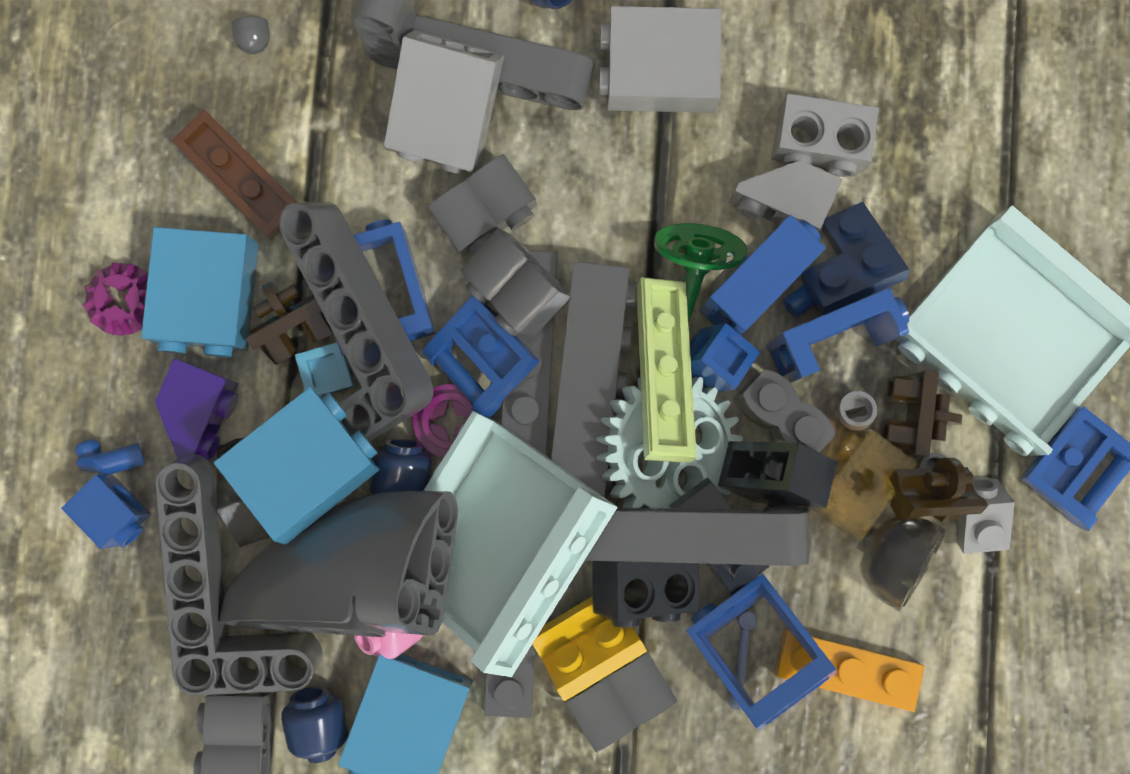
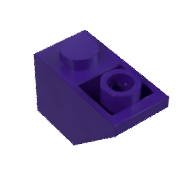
(194, 406)

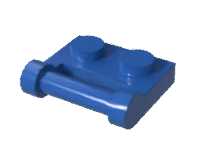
(492, 349)
(1075, 454)

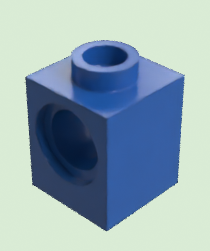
(721, 357)
(107, 512)

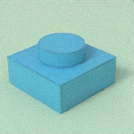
(325, 370)

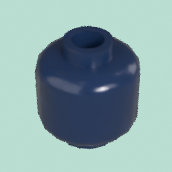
(401, 467)
(314, 724)

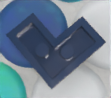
(863, 263)

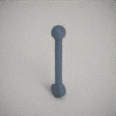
(746, 621)

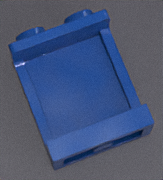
(880, 313)

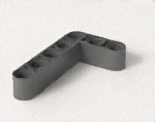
(528, 68)
(340, 283)
(707, 536)
(205, 598)

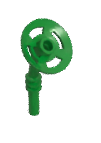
(700, 252)

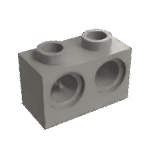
(823, 122)

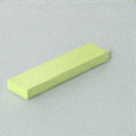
(665, 371)

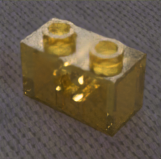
(877, 459)

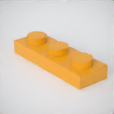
(859, 671)

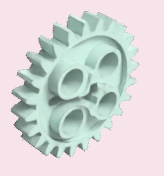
(626, 444)

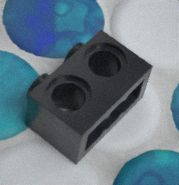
(645, 591)

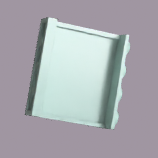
(1019, 331)
(515, 540)

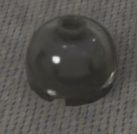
(898, 557)

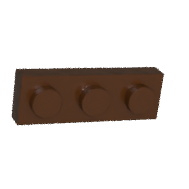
(234, 172)

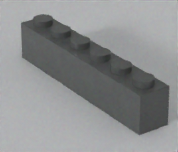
(591, 368)

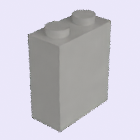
(662, 59)
(442, 101)

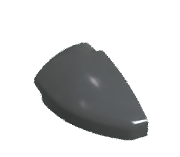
(354, 571)

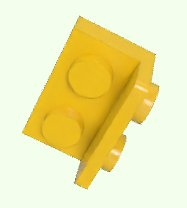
(584, 648)

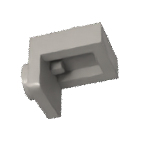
(994, 526)

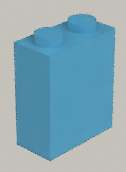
(200, 291)
(298, 465)
(405, 718)

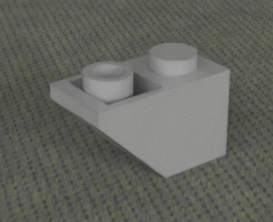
(787, 191)

